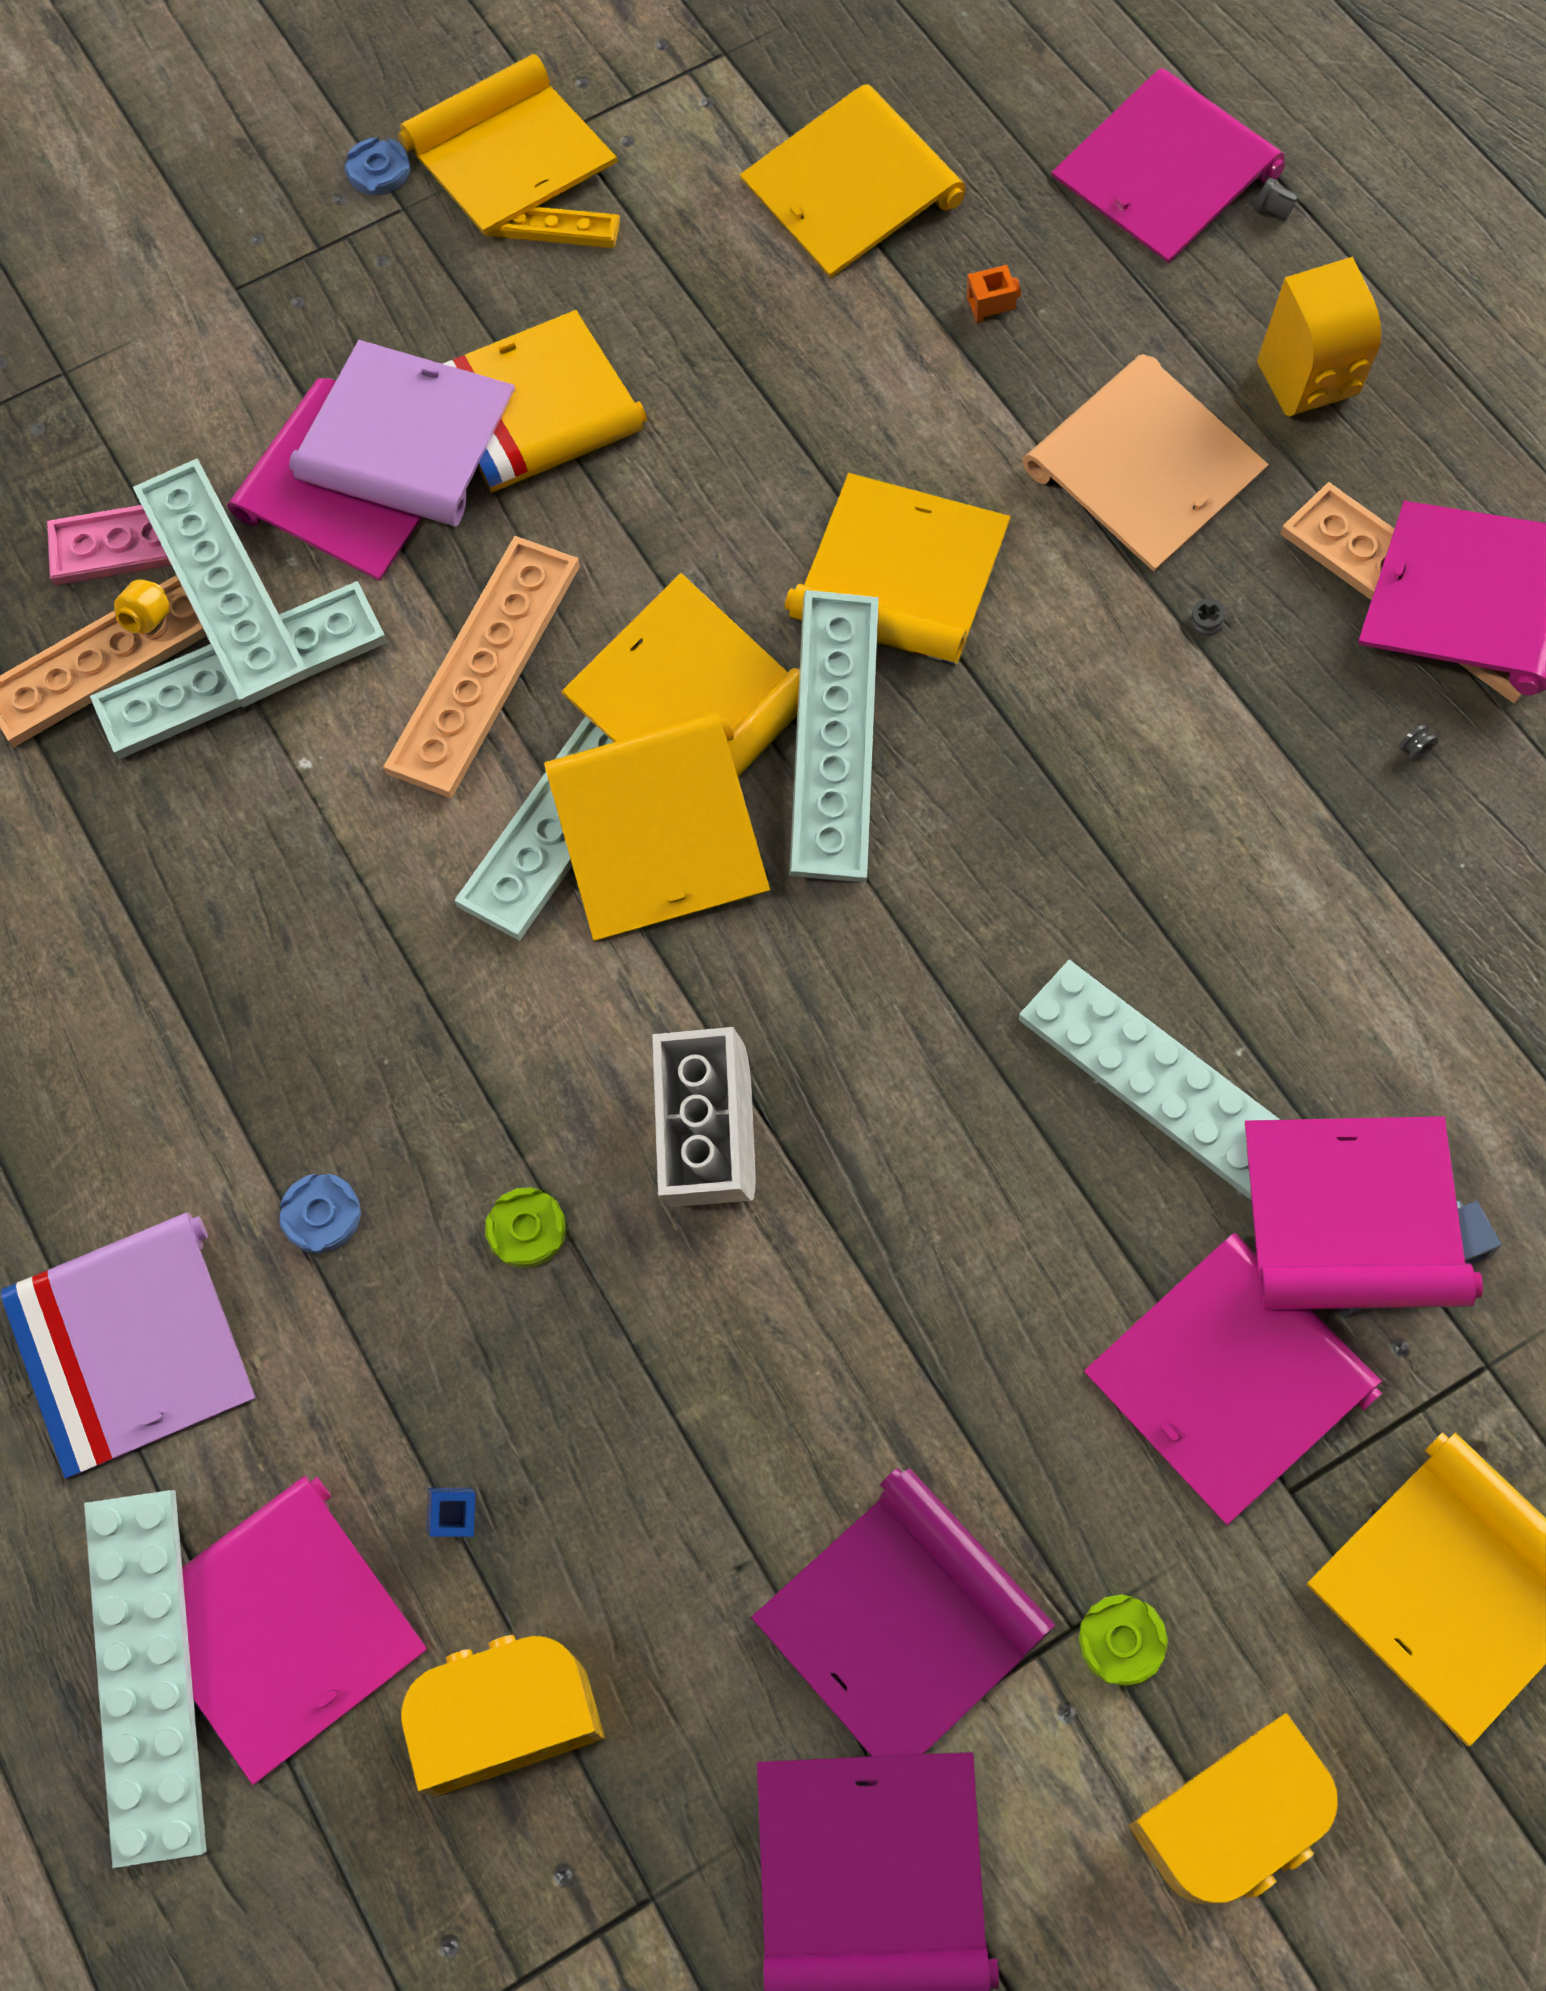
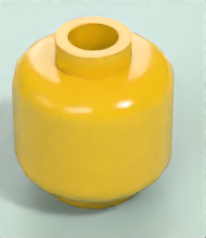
(141, 606)

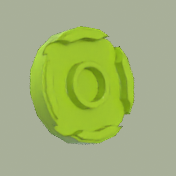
(525, 1228)
(1122, 1640)

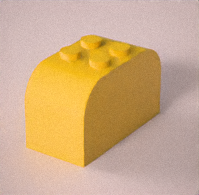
(1320, 337)
(497, 1712)
(1241, 1818)

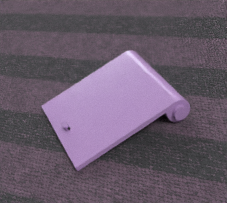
(402, 432)

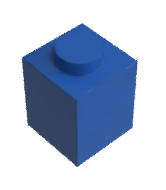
(450, 1512)

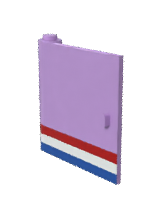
(124, 1341)

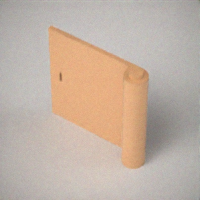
(1145, 459)

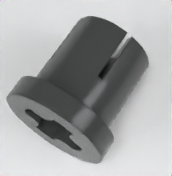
(1276, 200)

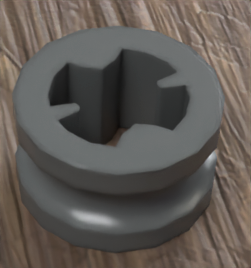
(1209, 607)
(1418, 742)

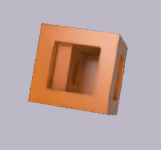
(992, 292)

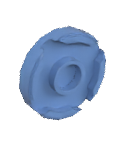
(377, 166)
(319, 1213)

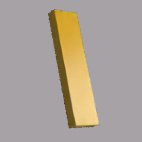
(562, 227)

